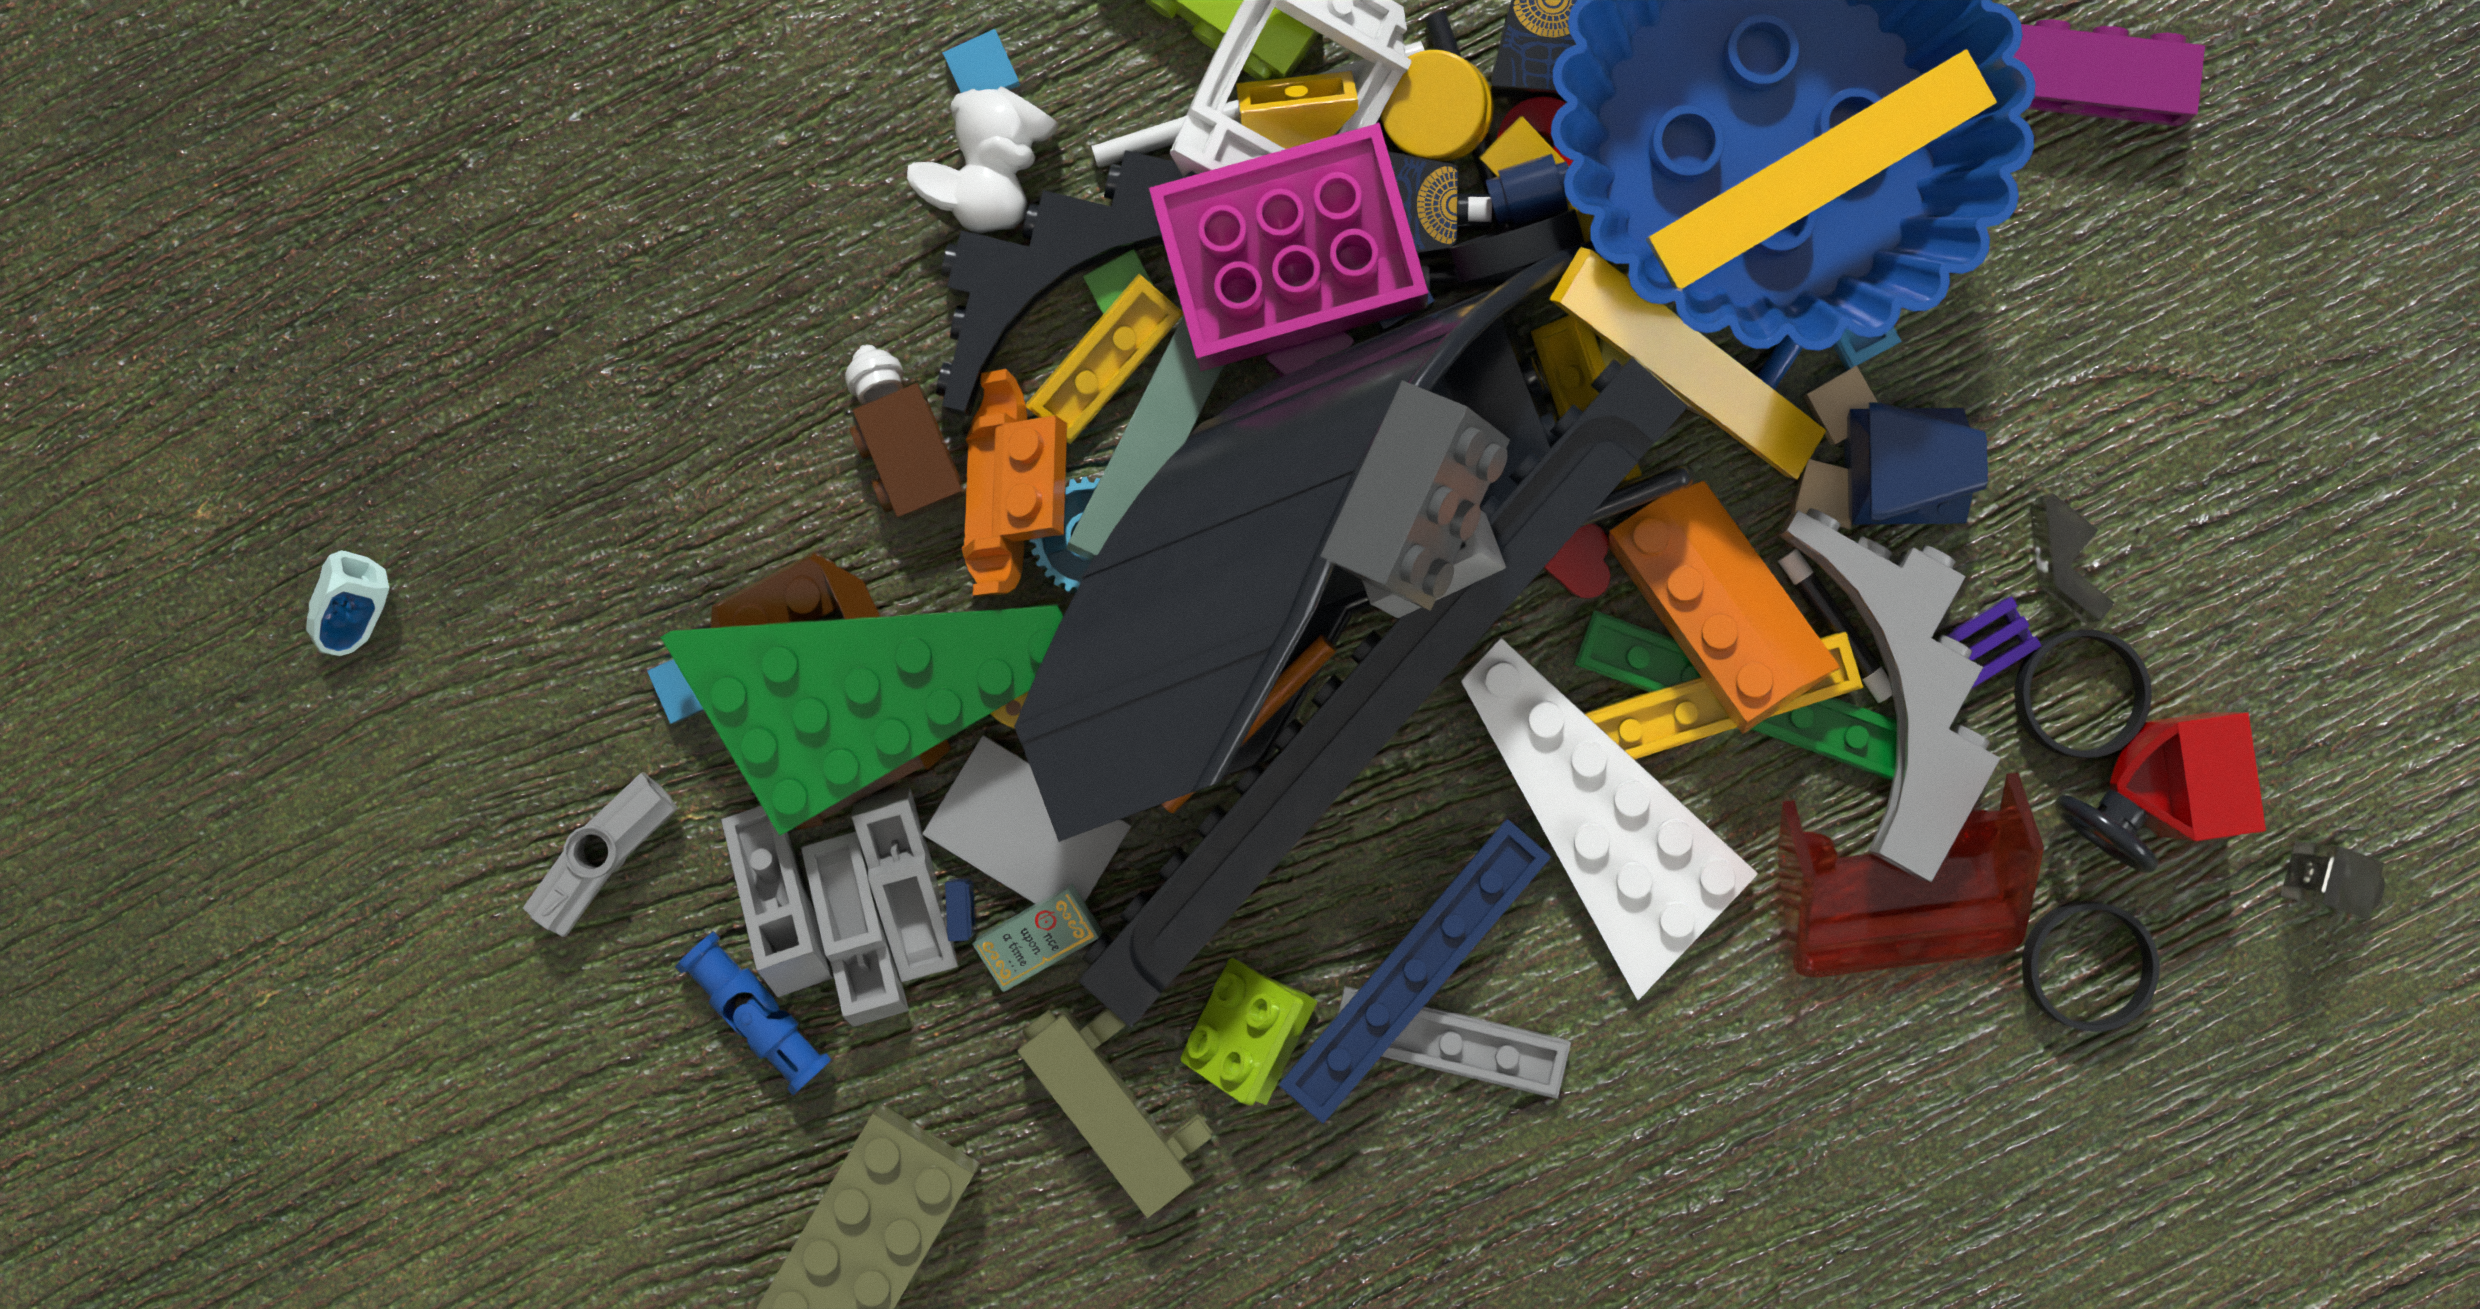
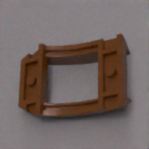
(806, 593)

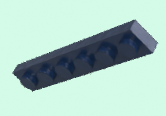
(1414, 971)

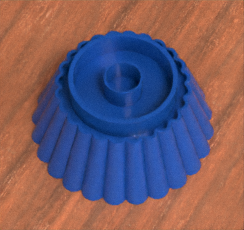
(1707, 92)

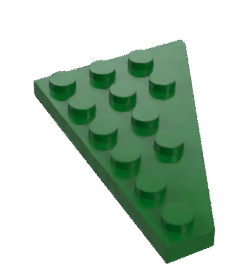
(847, 700)

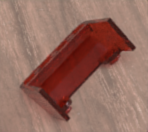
(1874, 916)

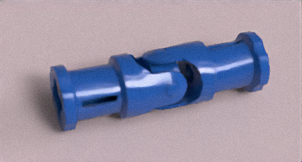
(768, 1029)

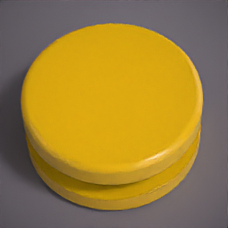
(1439, 107)

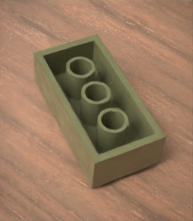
(873, 1220)

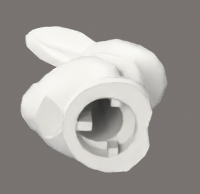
(996, 140)

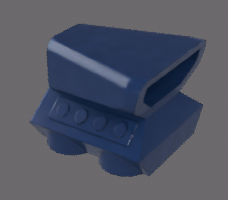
(1912, 465)

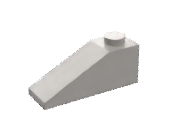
(775, 904)

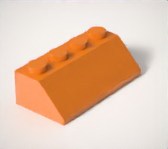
(1721, 604)

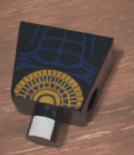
(1528, 48)
(1435, 206)

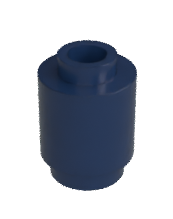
(1528, 191)

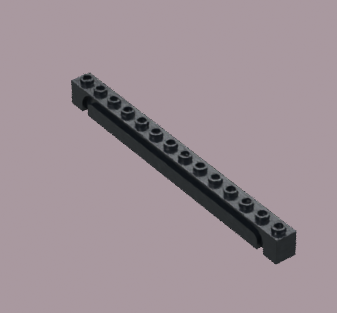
(1378, 695)

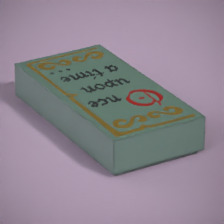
(1037, 937)

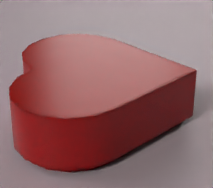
(1581, 564)

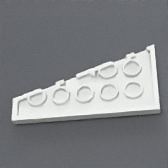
(1625, 841)

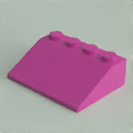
(1290, 247)

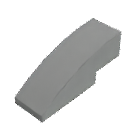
(904, 883)
(853, 931)

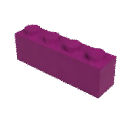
(2112, 73)

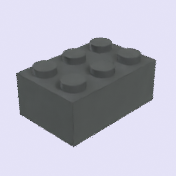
(1417, 496)

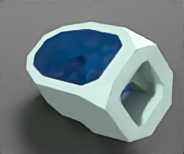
(346, 603)

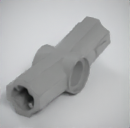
(573, 879)

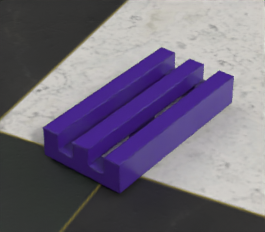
(2016, 626)

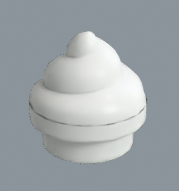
(873, 374)

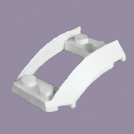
(1363, 26)

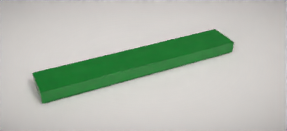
(1825, 727)

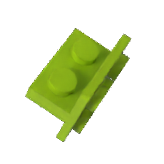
(1247, 1033)

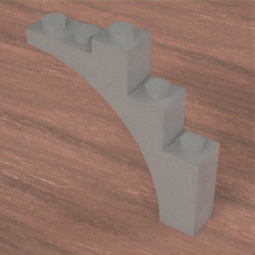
(1902, 604)

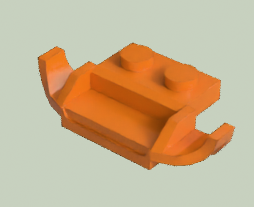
(1011, 484)

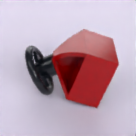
(2180, 780)

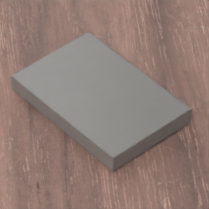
(1003, 829)

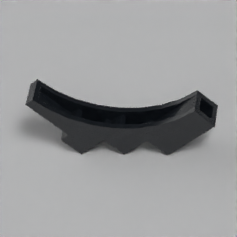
(1011, 279)

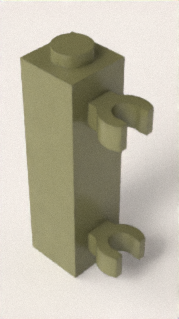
(1106, 1109)

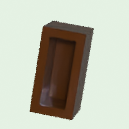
(907, 452)

